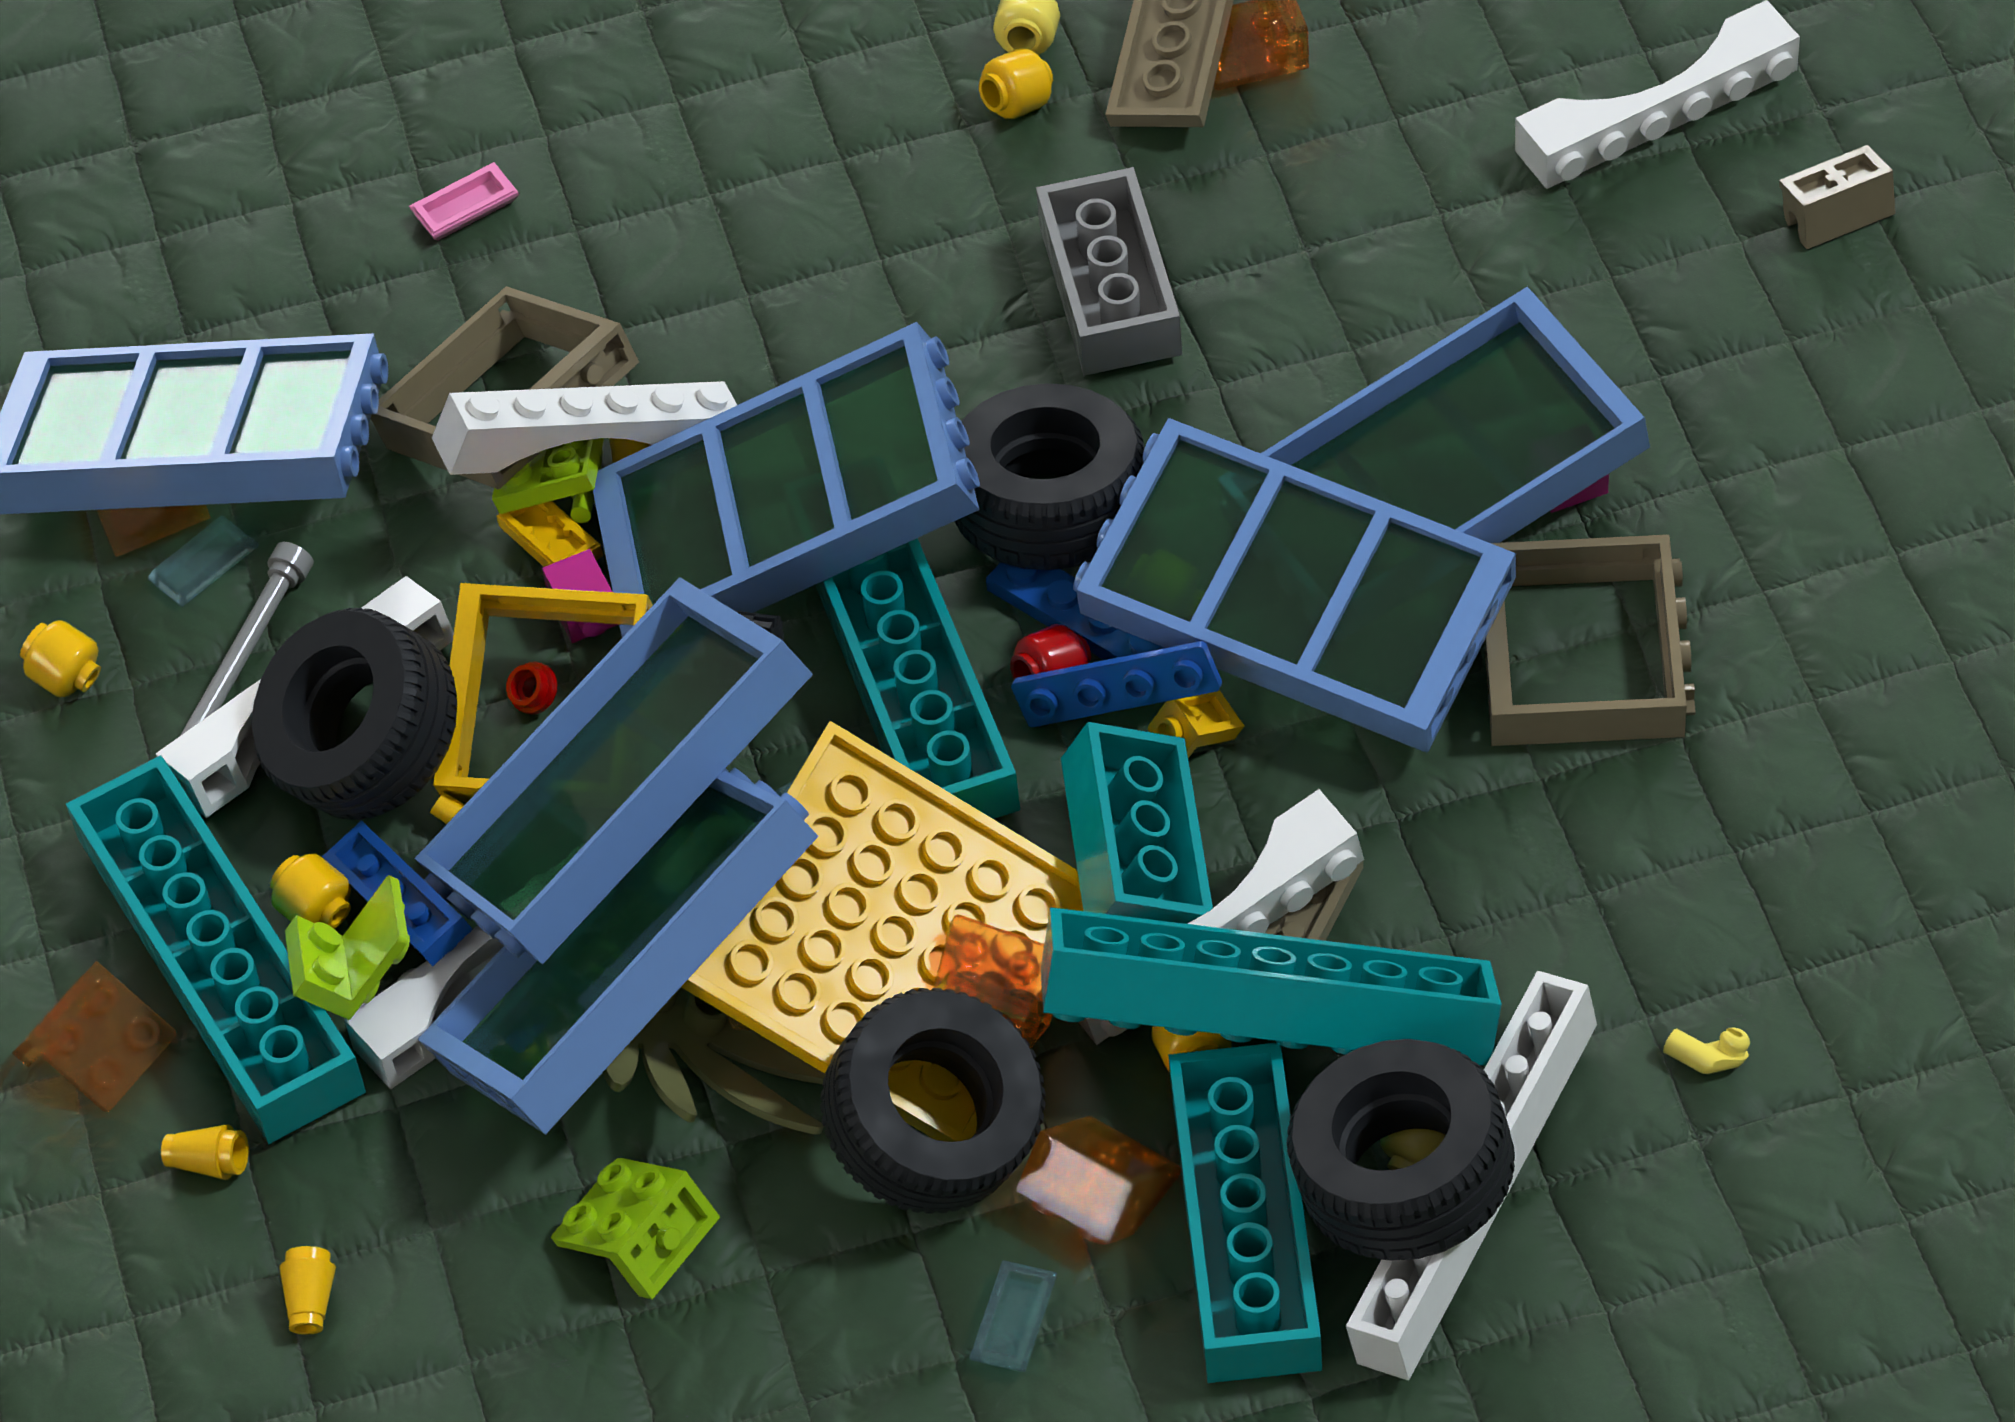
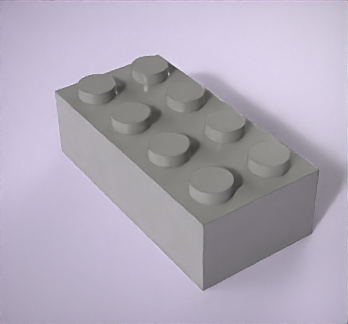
(1109, 271)

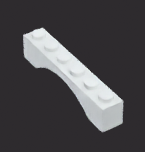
(1575, 135)
(501, 427)
(219, 753)
(1302, 856)
(390, 1024)

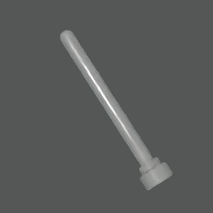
(287, 567)

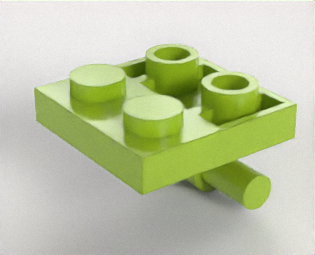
(554, 475)

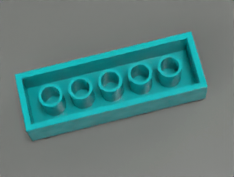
(1244, 1214)

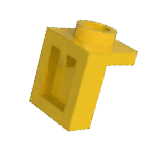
(1198, 719)

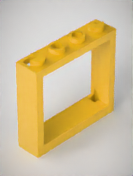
(474, 607)

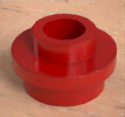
(521, 685)

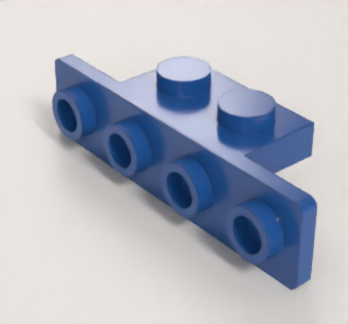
(1117, 684)

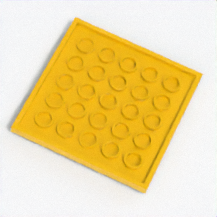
(872, 915)

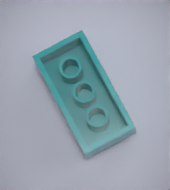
(1135, 825)

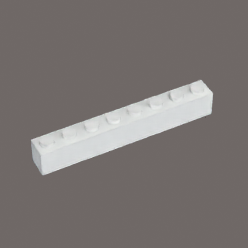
(1529, 1073)

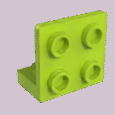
(347, 969)
(641, 1220)

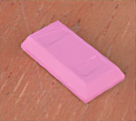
(464, 201)

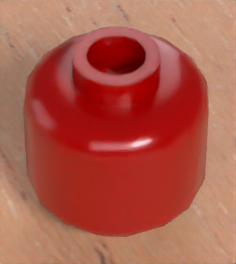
(1049, 650)

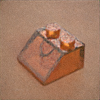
(1095, 1179)

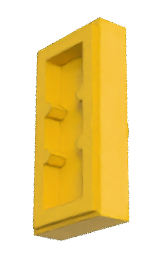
(547, 533)

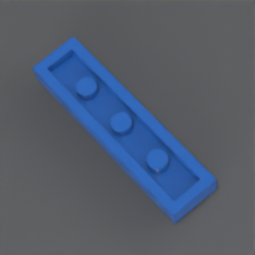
(1051, 600)
(430, 920)

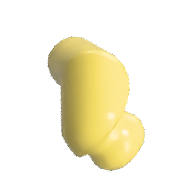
(1709, 1057)

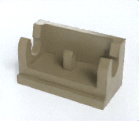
(1838, 196)

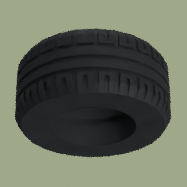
(1043, 432)
(397, 741)
(972, 1045)
(1410, 1208)

